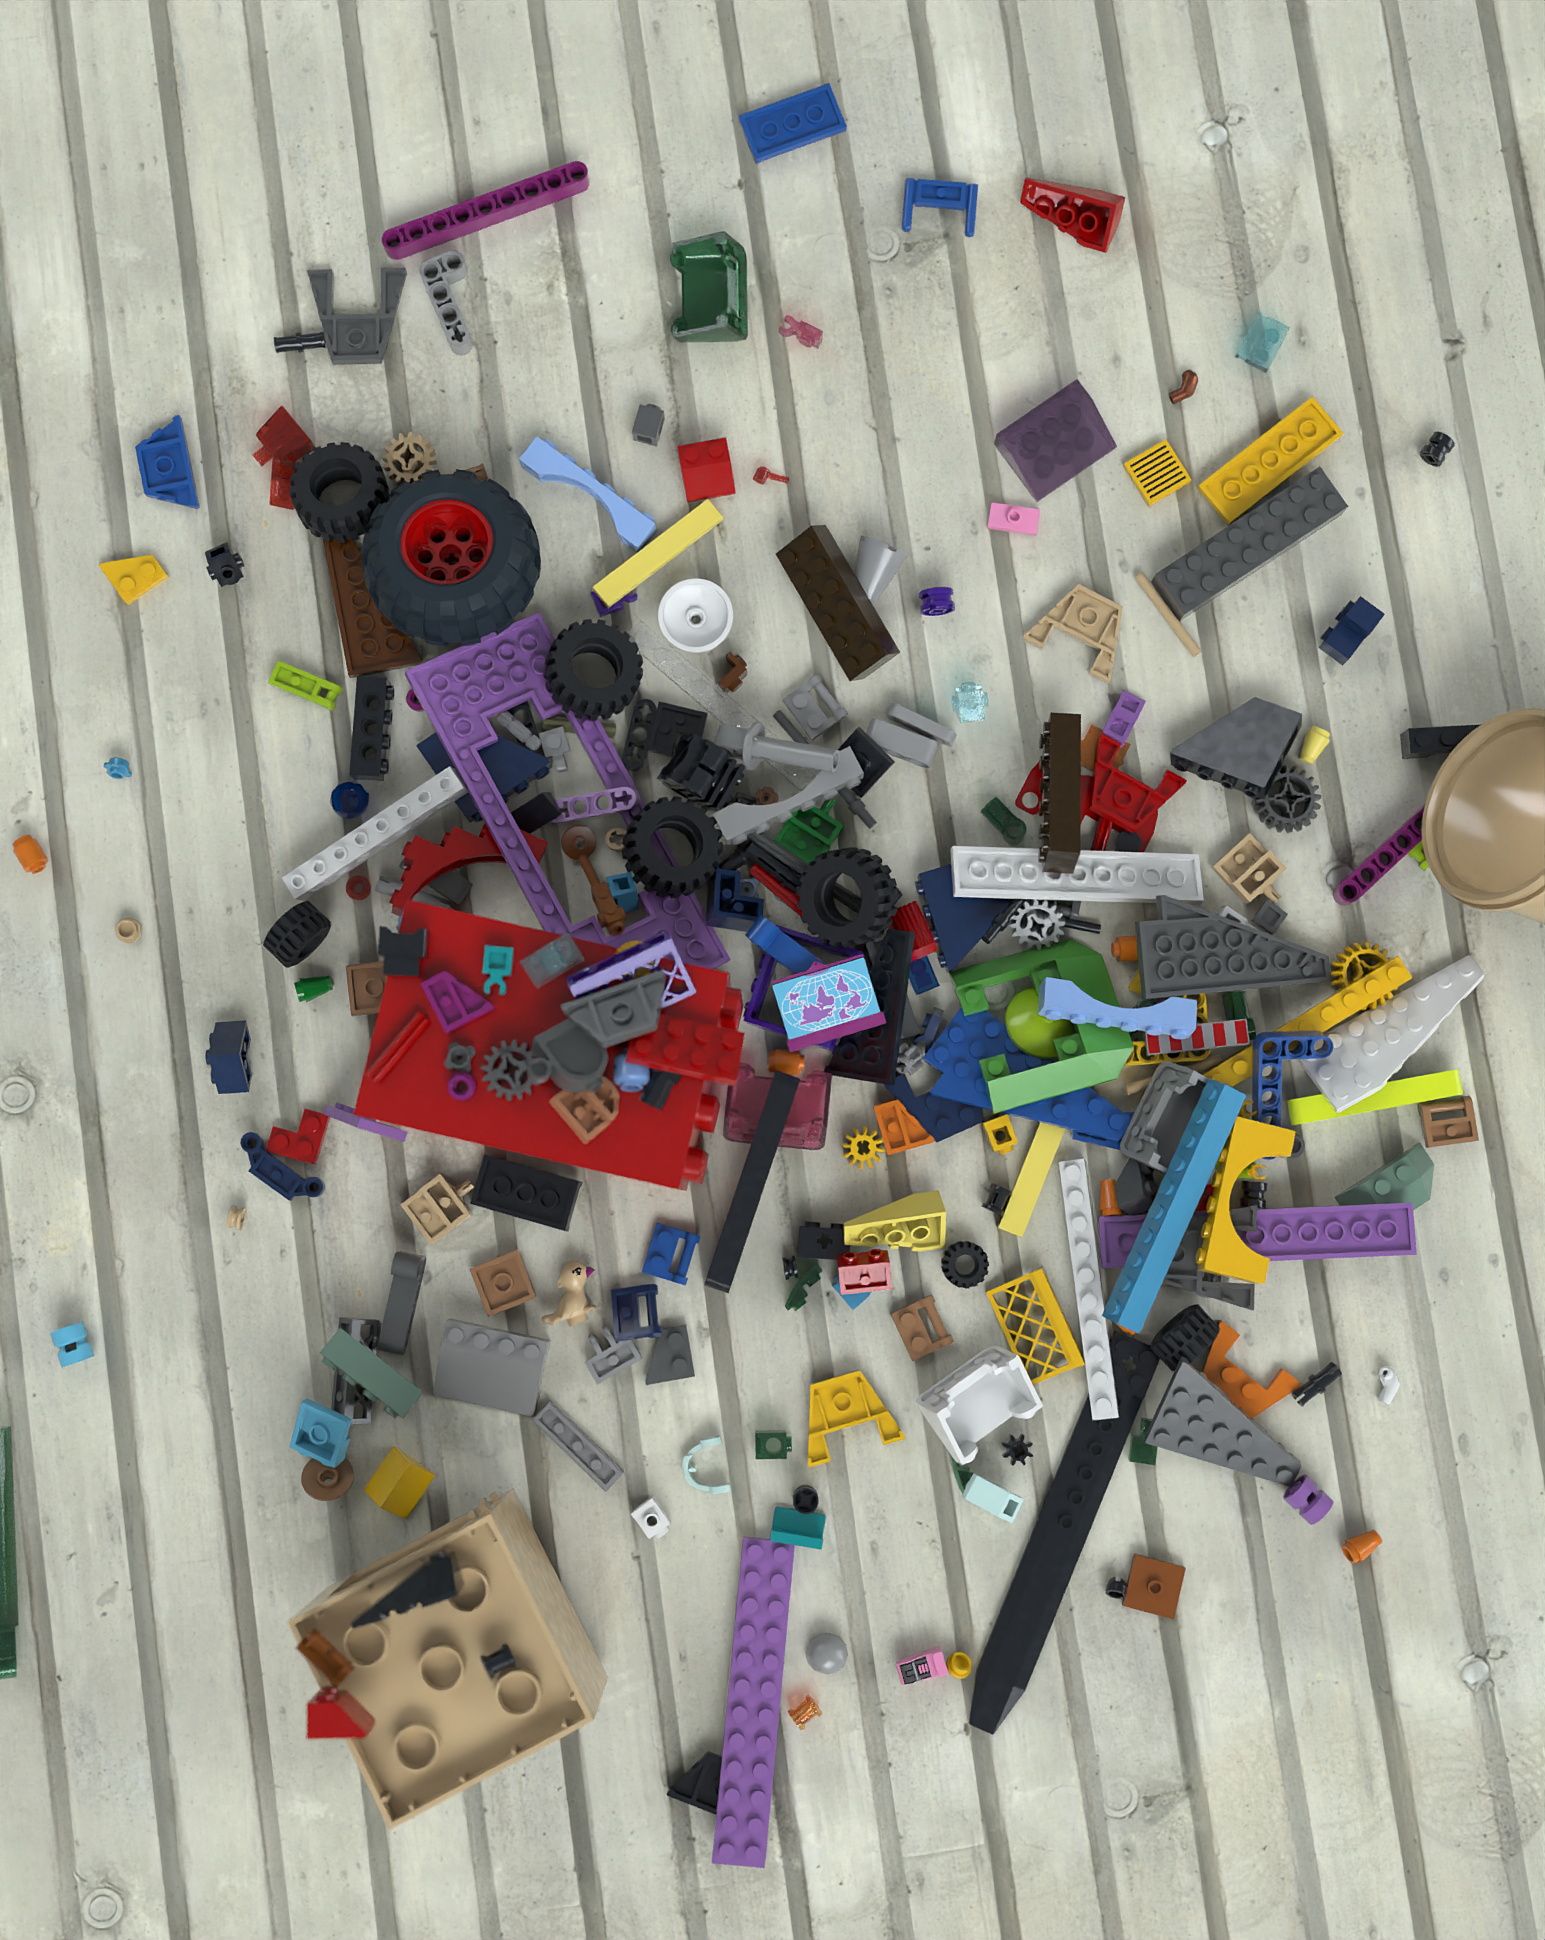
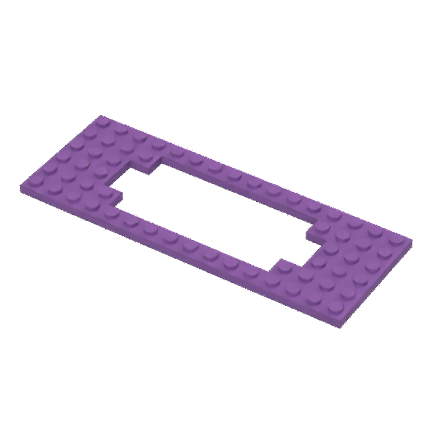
(491, 677)

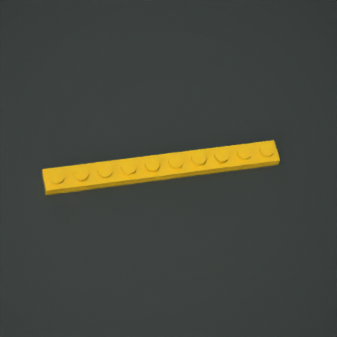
(1319, 1017)

